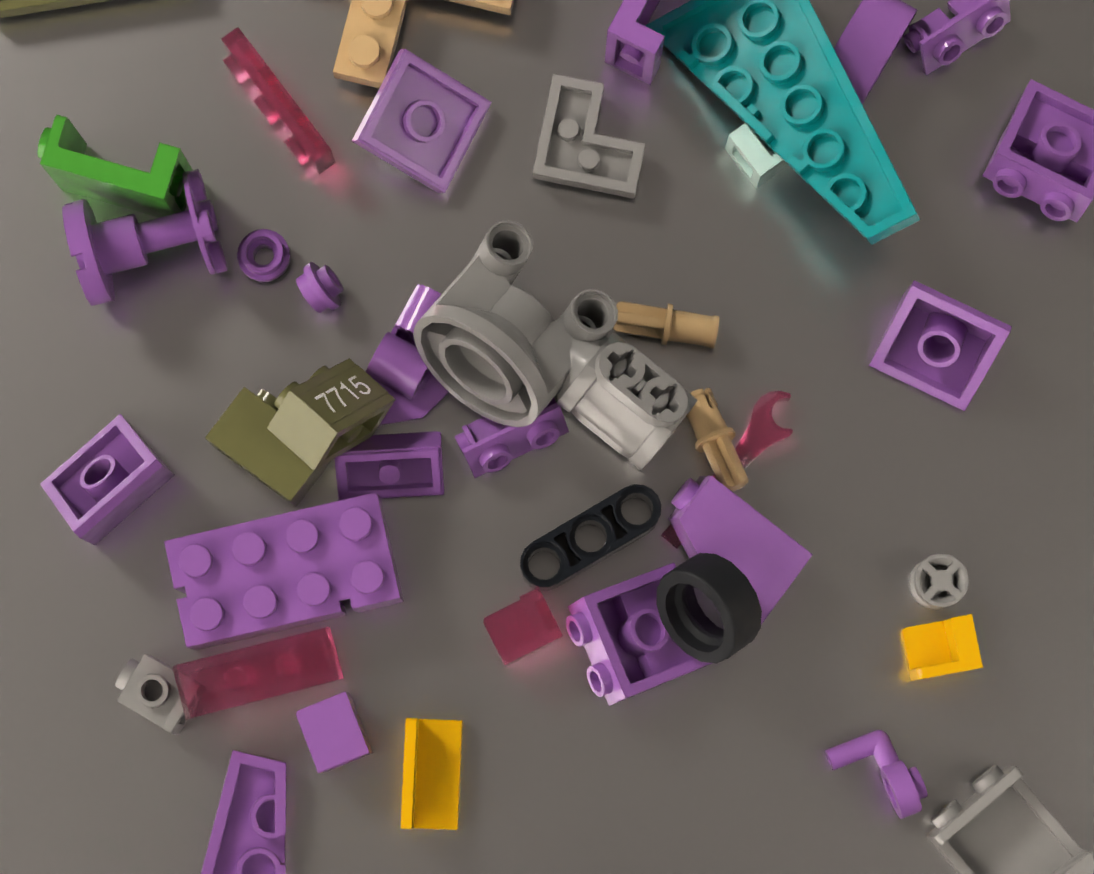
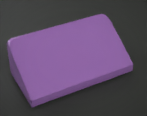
(392, 466)

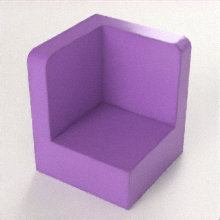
(333, 732)

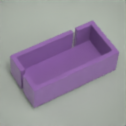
(283, 571)

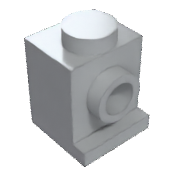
(165, 711)

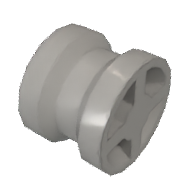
(946, 575)

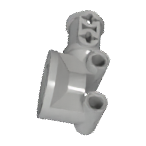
(511, 358)

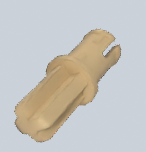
(666, 324)
(716, 440)

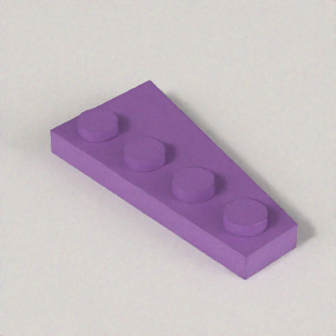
(249, 819)

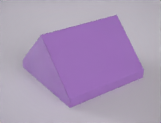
(939, 345)
(106, 480)

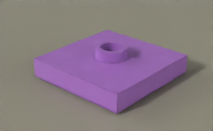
(421, 121)

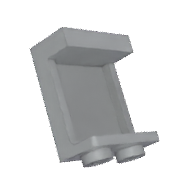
(1005, 831)

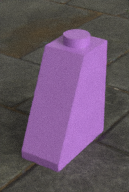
(721, 523)

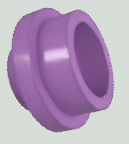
(259, 240)
(320, 287)

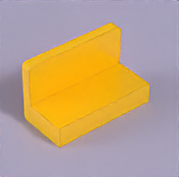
(431, 774)

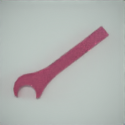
(759, 436)

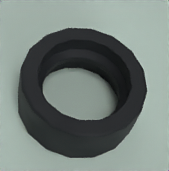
(729, 593)

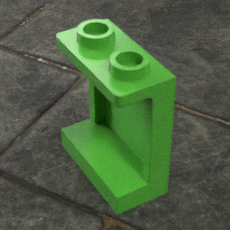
(150, 193)

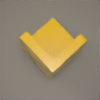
(941, 648)

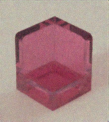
(522, 627)

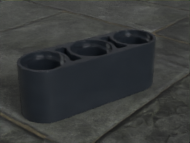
(609, 519)

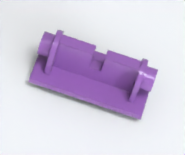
(945, 39)
(493, 446)

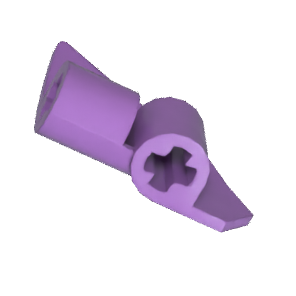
(400, 367)

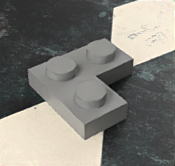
(572, 151)

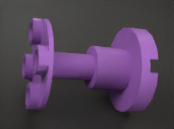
(124, 242)

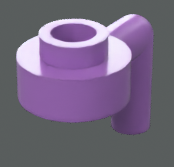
(902, 785)

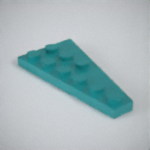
(793, 92)

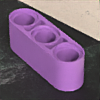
(872, 40)

